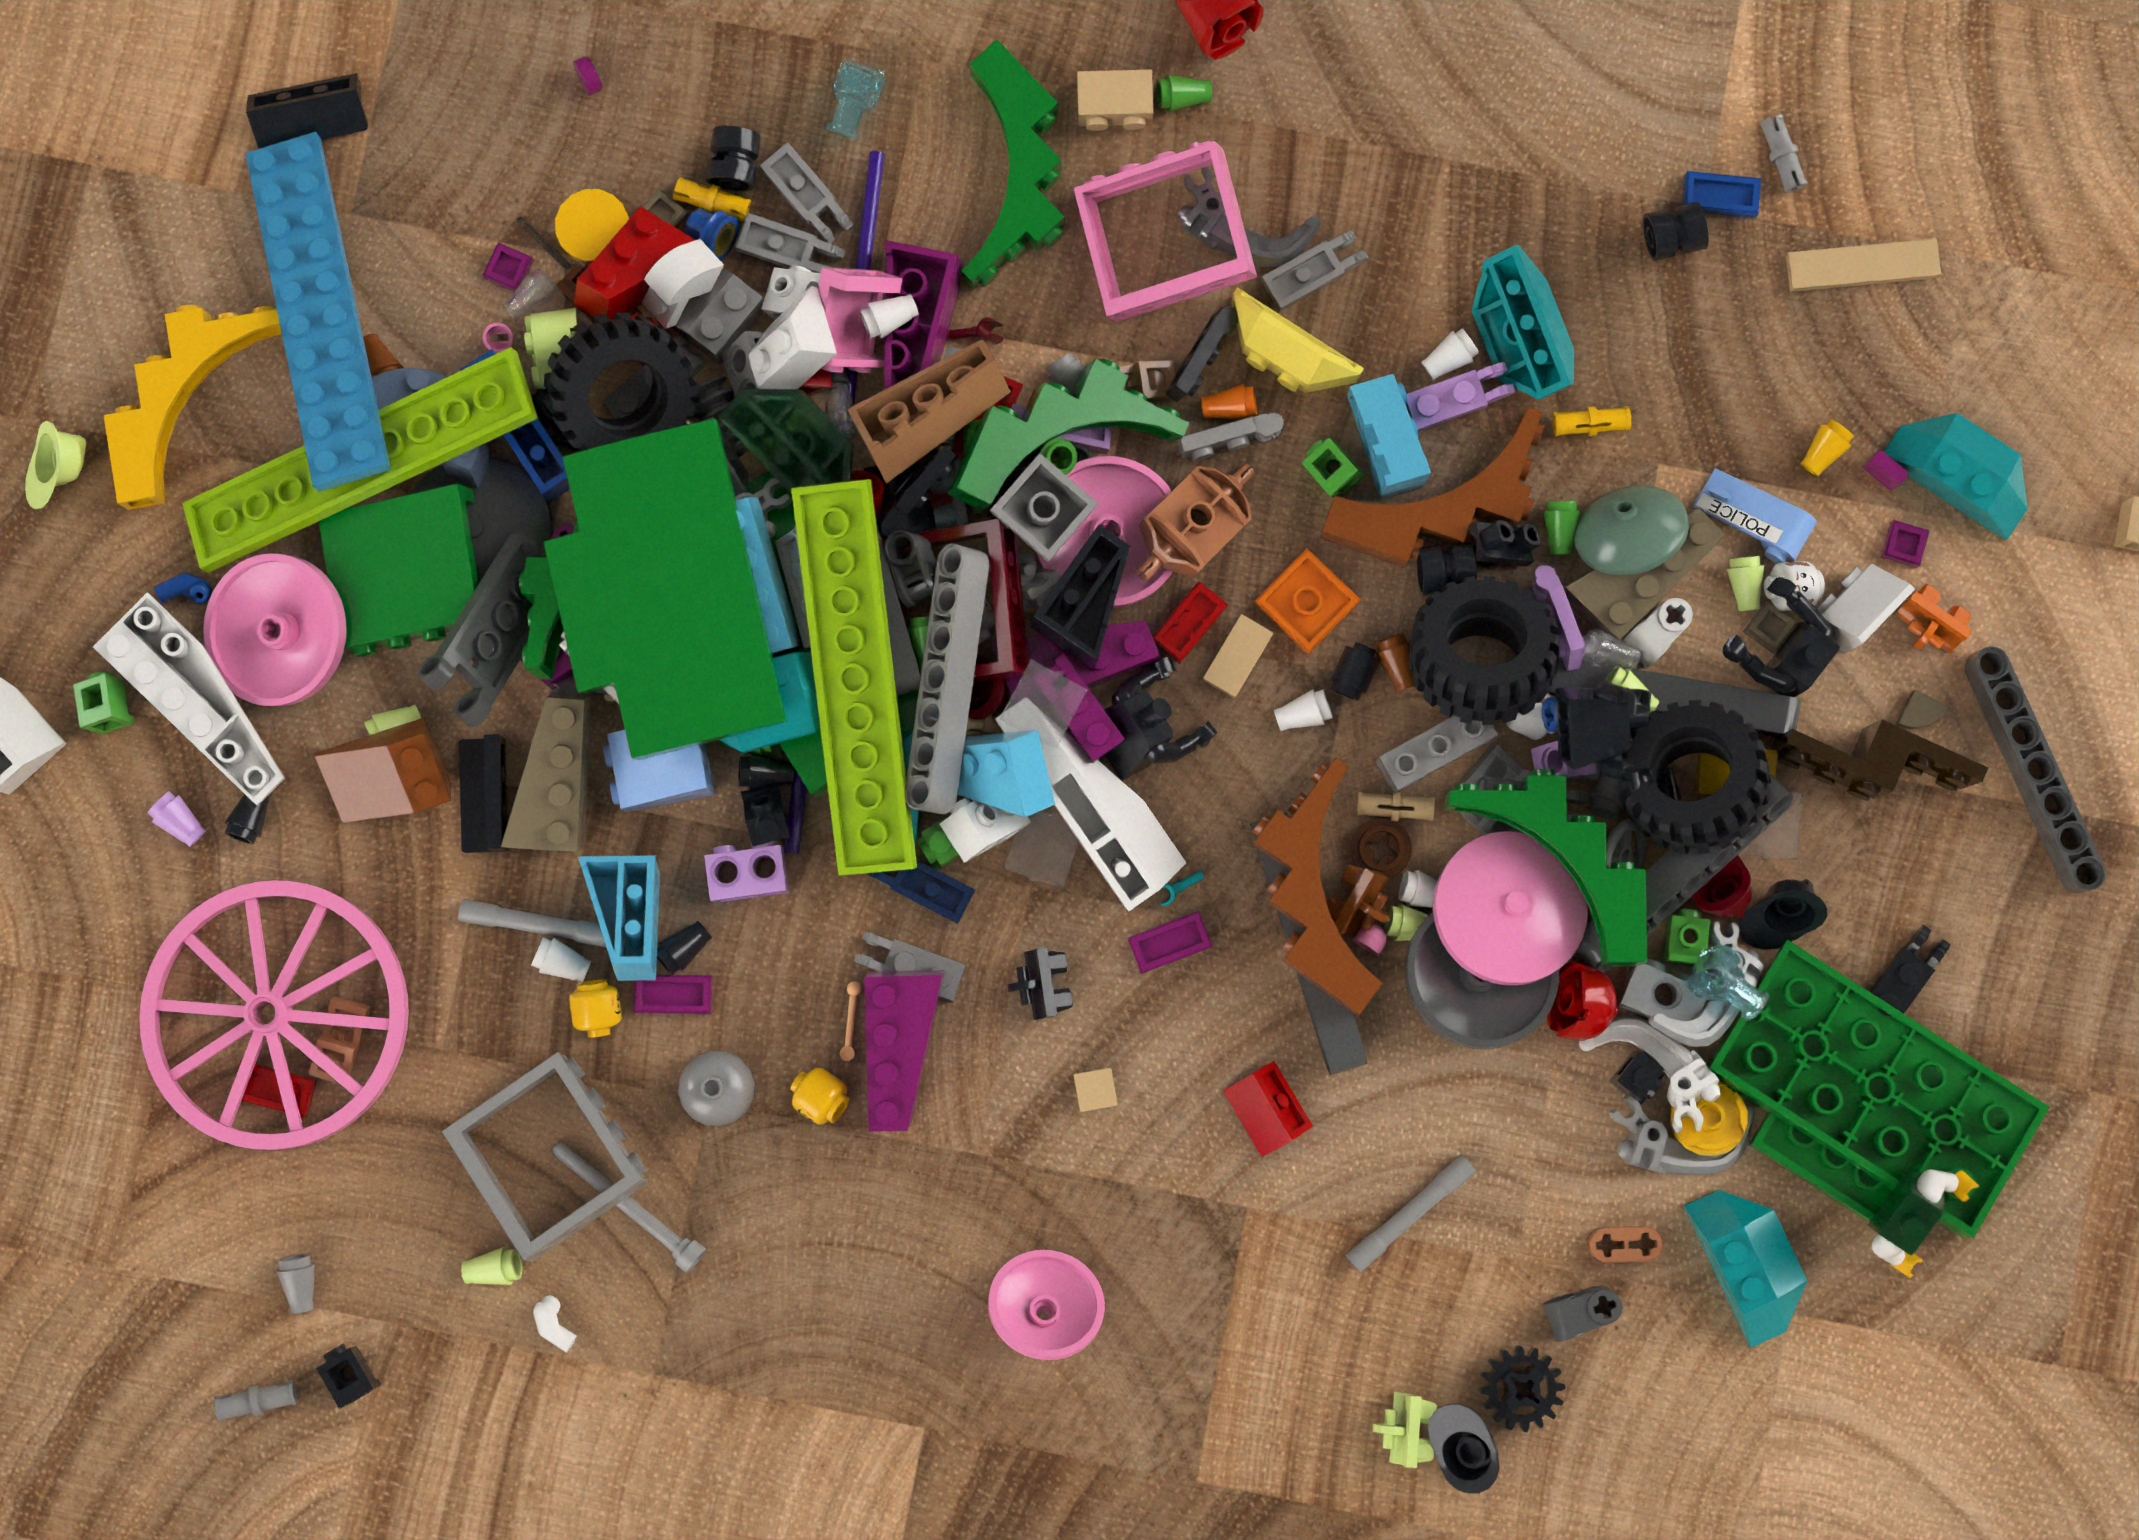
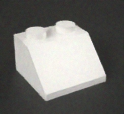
(793, 345)
(1863, 605)

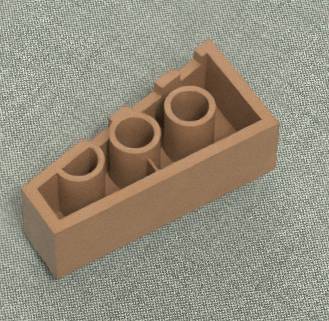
(928, 408)

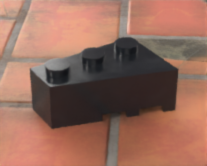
(1083, 598)

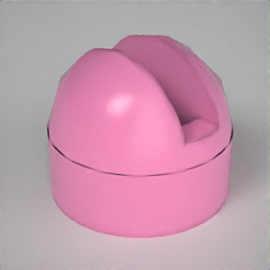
(497, 328)
(1371, 941)

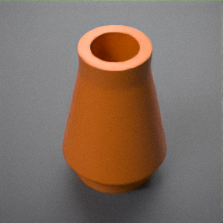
(1231, 404)

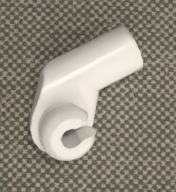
(548, 1324)

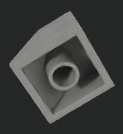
(720, 316)
(1044, 507)

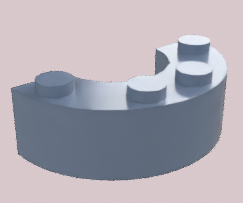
(399, 383)

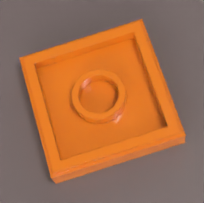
(1307, 601)

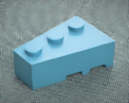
(1388, 436)
(1006, 772)
(627, 910)

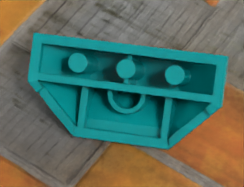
(1523, 325)
(1964, 469)
(800, 704)
(1750, 1262)

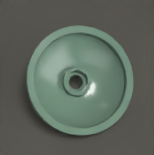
(1631, 530)

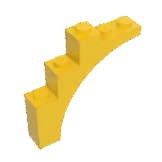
(197, 346)

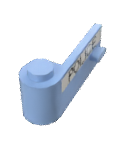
(1771, 520)

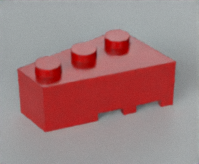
(618, 273)

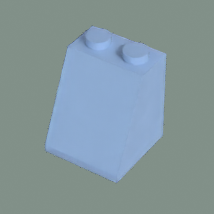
(658, 779)

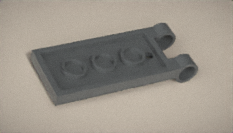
(488, 632)

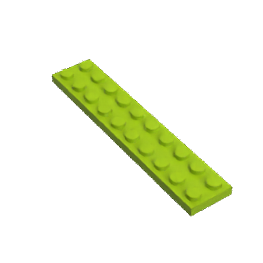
(418, 435)
(854, 677)

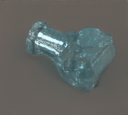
(857, 90)
(1727, 984)

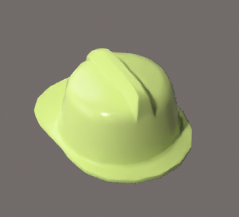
(54, 462)

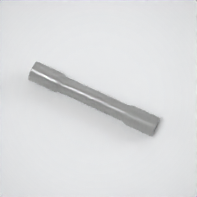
(493, 915)
(1377, 1242)

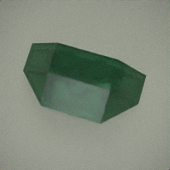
(790, 437)

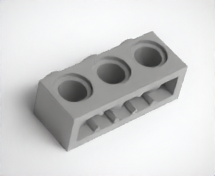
(1432, 751)

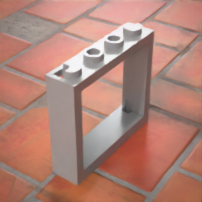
(491, 1188)

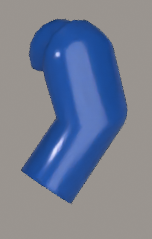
(186, 585)

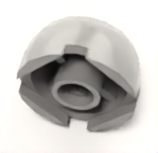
(716, 1088)

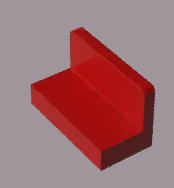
(1268, 1108)

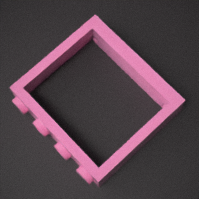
(1134, 177)

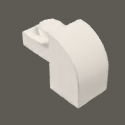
(677, 278)

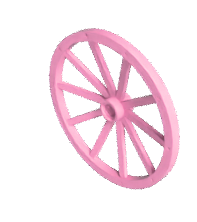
(184, 934)

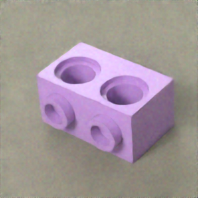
(747, 882)

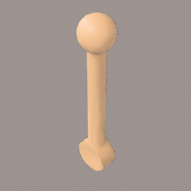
(847, 1052)

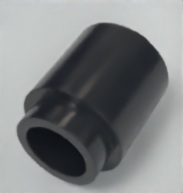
(1354, 671)

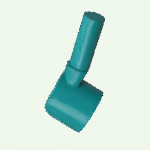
(1179, 886)

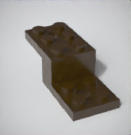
(1878, 760)

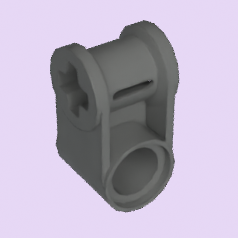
(914, 574)
(1574, 1312)

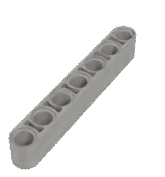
(946, 679)

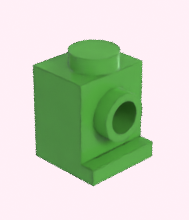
(1318, 464)
(102, 703)
(937, 846)
(1675, 948)

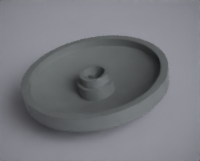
(503, 505)
(1467, 1007)

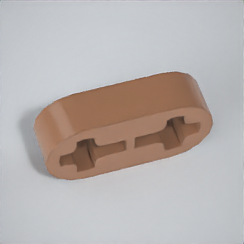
(1624, 1254)

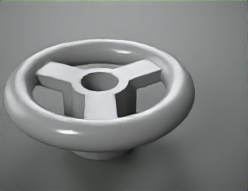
(1619, 848)

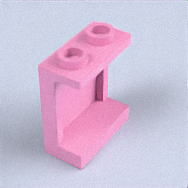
(842, 296)

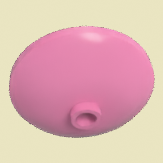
(1052, 1285)

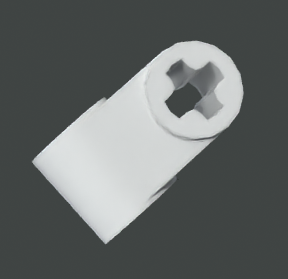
(1654, 634)

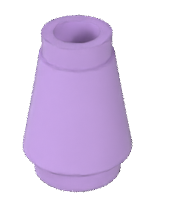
(176, 818)

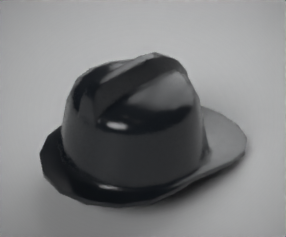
(1784, 914)
(1464, 1448)

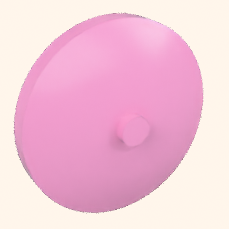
(1124, 498)
(275, 629)
(1508, 909)

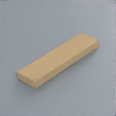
(1863, 265)

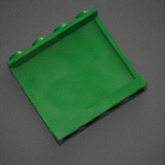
(401, 567)

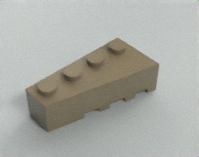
(1621, 601)
(554, 783)

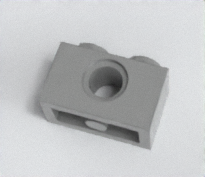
(1639, 989)

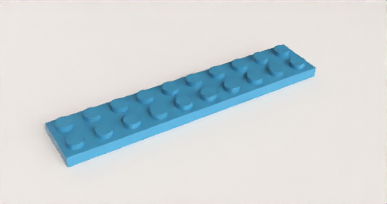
(317, 312)

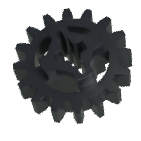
(1510, 1403)

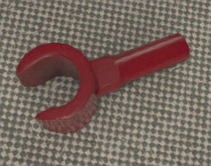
(982, 330)

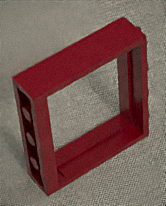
(1005, 593)

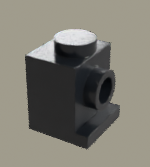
(765, 814)
(1638, 1076)
(342, 1389)

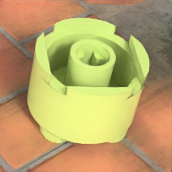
(542, 338)

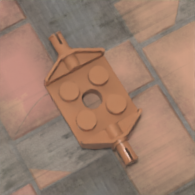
(1176, 540)

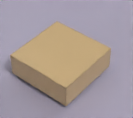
(1095, 1089)

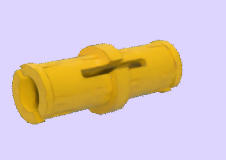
(711, 198)
(1591, 421)

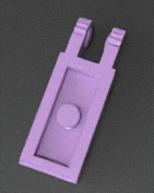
(1456, 397)
(1551, 592)

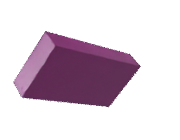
(1170, 942)
(674, 994)

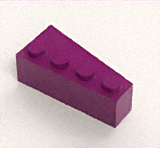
(934, 283)
(1123, 651)
(898, 1032)

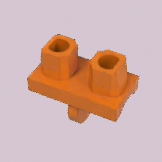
(1931, 622)

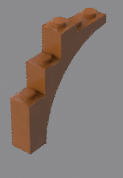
(1393, 529)
(1295, 843)

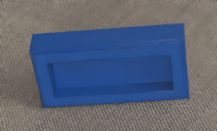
(1723, 193)

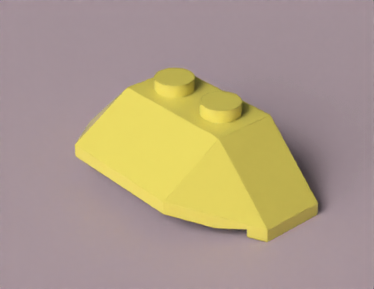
(1289, 350)

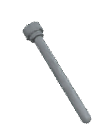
(684, 1251)

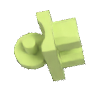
(1402, 1430)

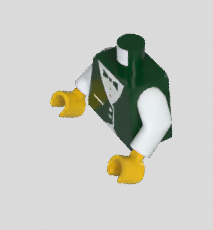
(1912, 1213)

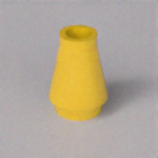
(1826, 447)

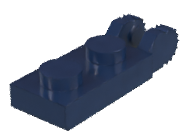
(930, 889)

